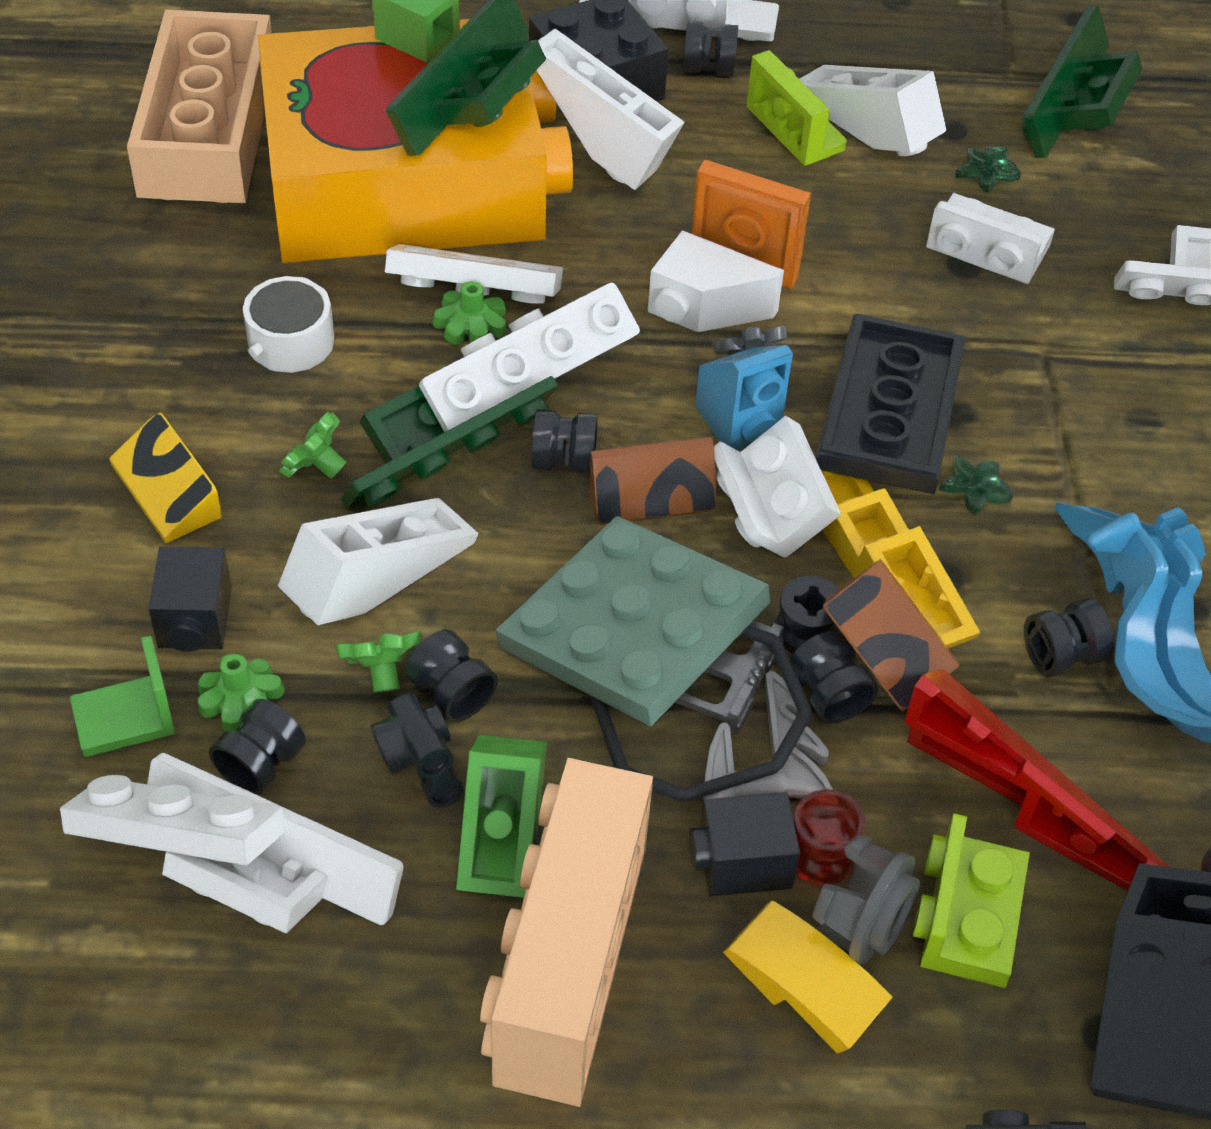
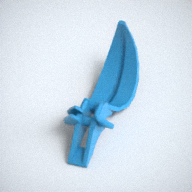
(1156, 632)

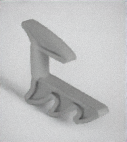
(799, 774)

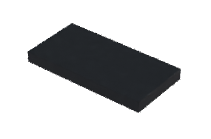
(891, 404)

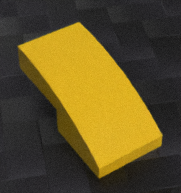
(810, 972)

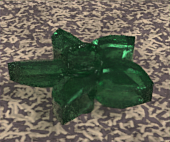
(990, 167)
(978, 484)

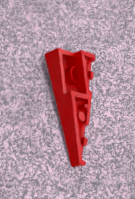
(1054, 811)

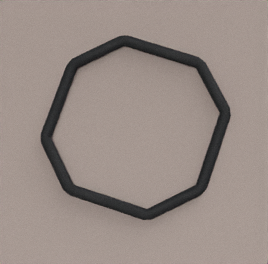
(739, 777)

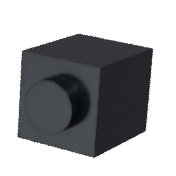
(190, 598)
(746, 844)

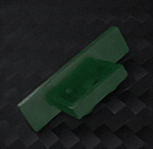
(468, 77)
(1081, 87)
(414, 441)

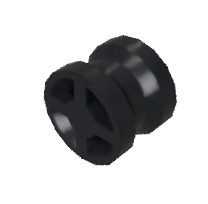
(797, 606)

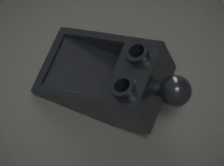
(1159, 995)

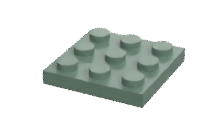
(633, 619)

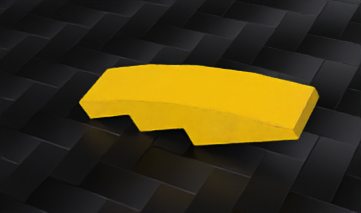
(874, 531)

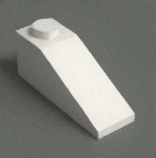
(881, 105)
(609, 114)
(366, 557)

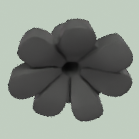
(750, 339)

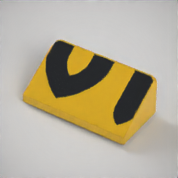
(166, 480)

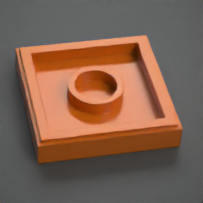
(751, 216)

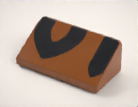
(653, 480)
(888, 631)

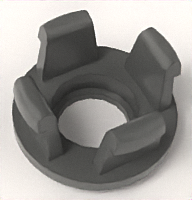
(877, 906)

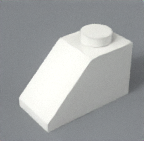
(712, 286)

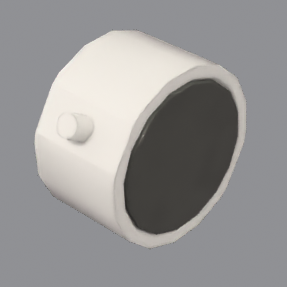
(288, 324)

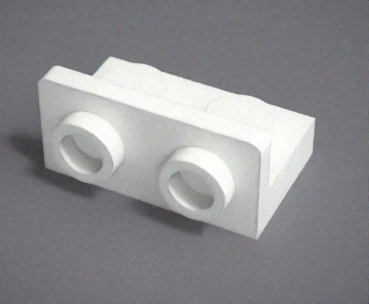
(989, 237)
(776, 489)

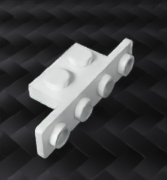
(755, 18)
(1185, 276)
(528, 355)
(292, 872)

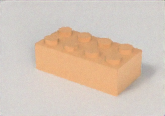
(200, 108)
(568, 932)

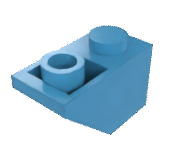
(744, 393)

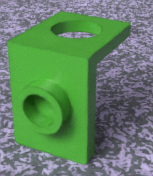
(124, 712)

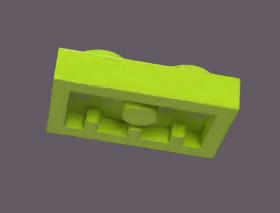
(791, 111)
(974, 906)

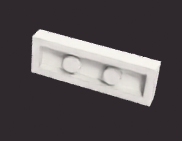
(424, 265)
(173, 819)

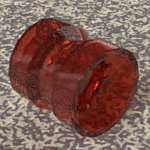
(824, 827)

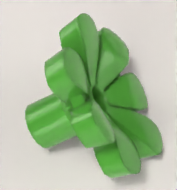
(470, 314)
(315, 450)
(381, 657)
(236, 689)

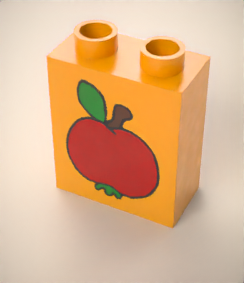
(352, 187)

